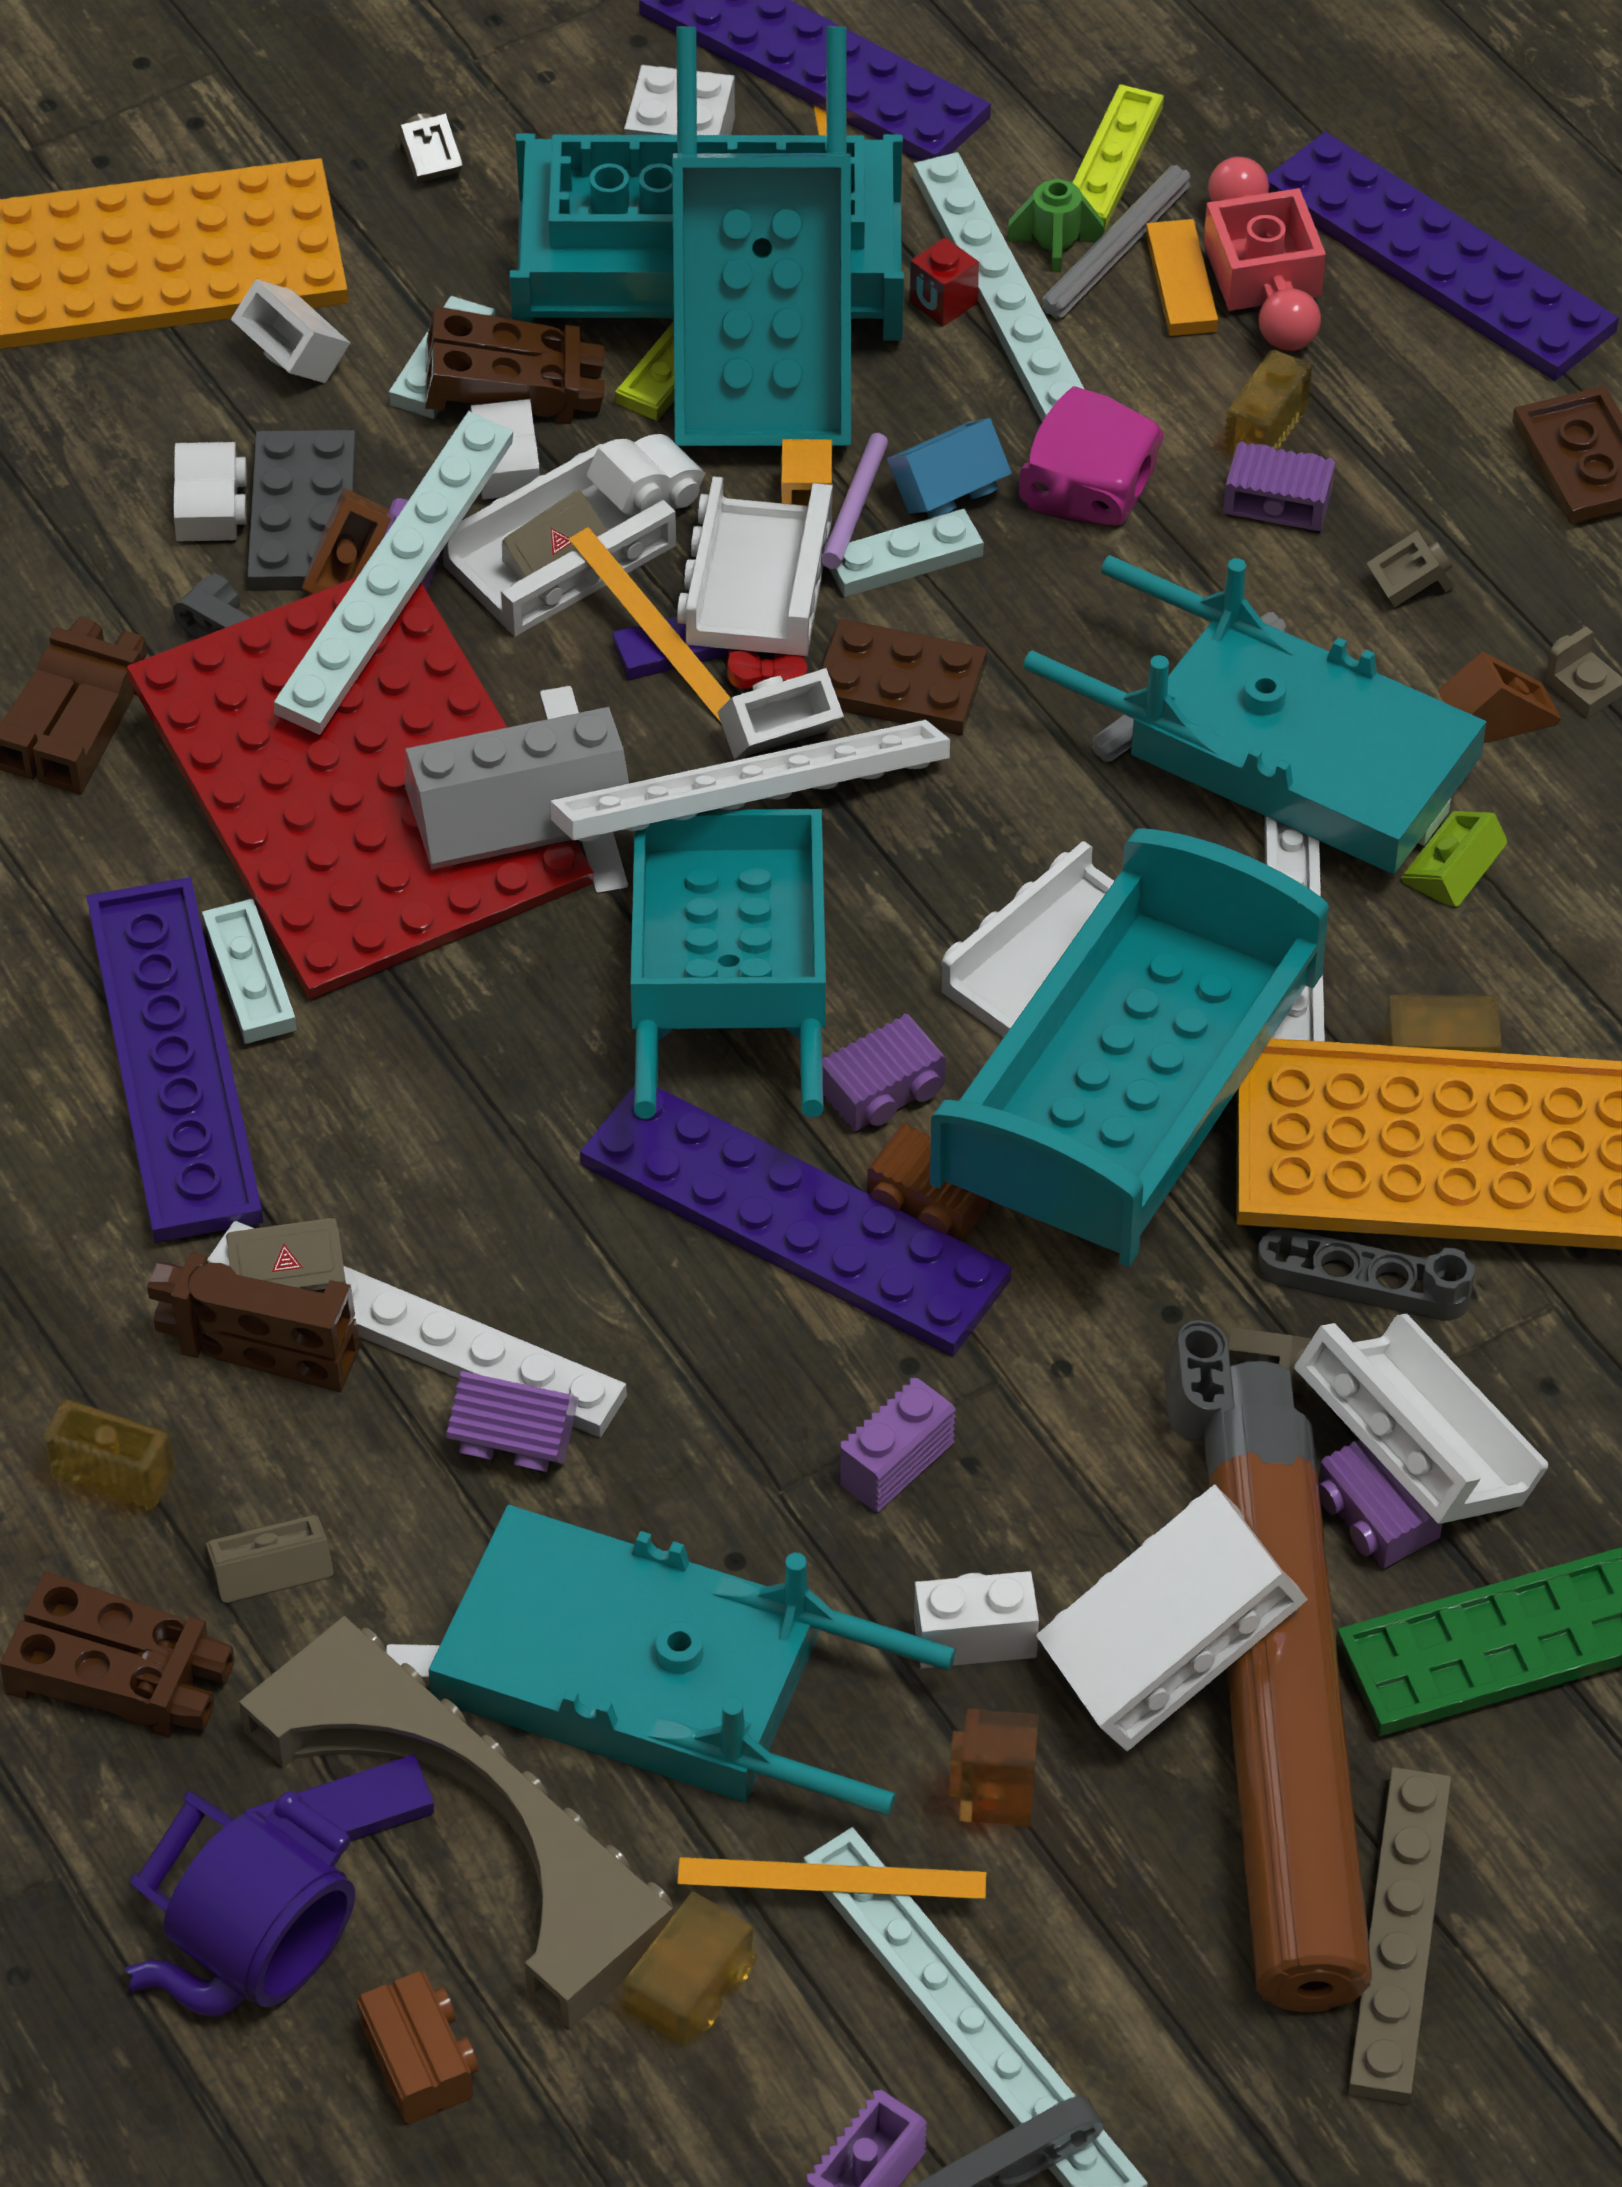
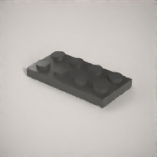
(292, 499)

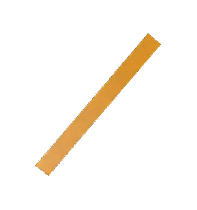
(650, 620)
(832, 1878)

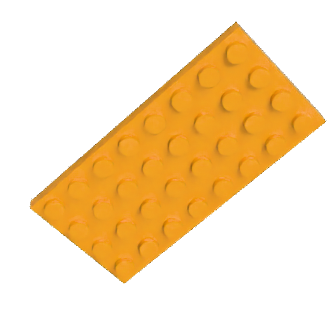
(164, 251)
(1431, 1143)

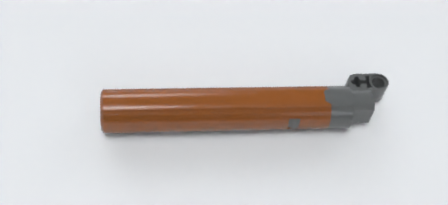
(1285, 1688)

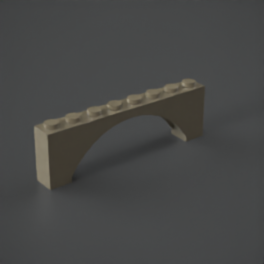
(358, 1700)

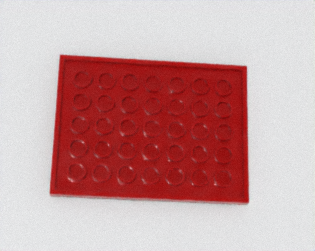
(326, 817)

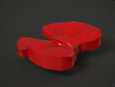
(747, 669)

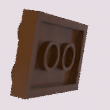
(1577, 450)
(904, 675)

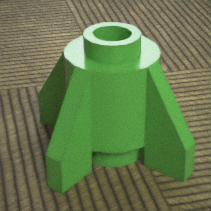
(1056, 218)

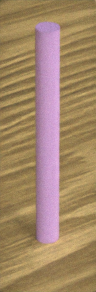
(854, 501)

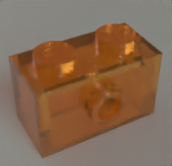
(995, 1767)

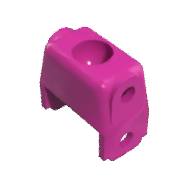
(1091, 459)

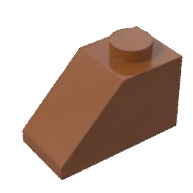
(346, 541)
(1501, 696)

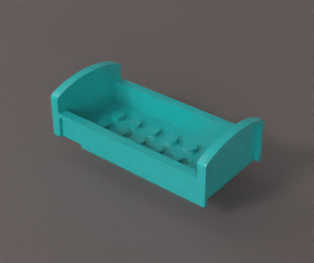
(603, 223)
(1134, 1040)

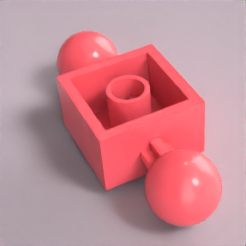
(1265, 252)

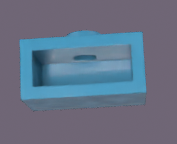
(949, 467)

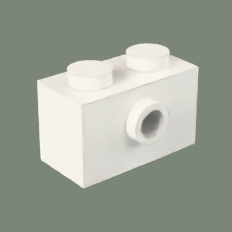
(290, 331)
(780, 713)
(979, 1616)

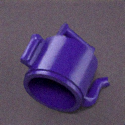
(251, 1907)

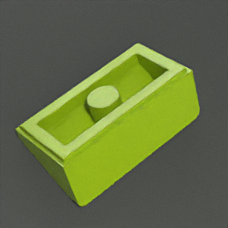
(1456, 856)

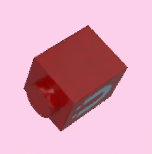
(944, 281)

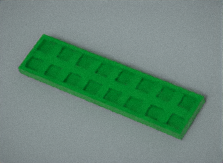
(1488, 1643)

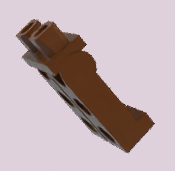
(508, 360)
(70, 706)
(257, 1321)
(114, 1656)

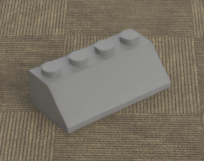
(496, 787)

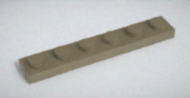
(1400, 1936)

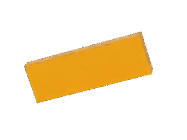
(1181, 277)

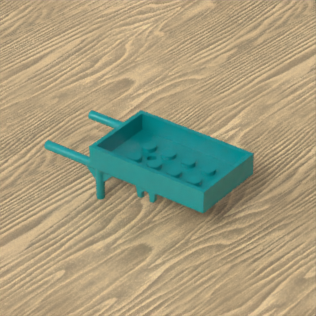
(758, 334)
(1289, 725)
(729, 935)
(583, 1642)

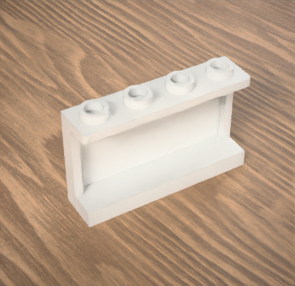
(476, 547)
(755, 572)
(1018, 946)
(1423, 1420)
(1170, 1618)

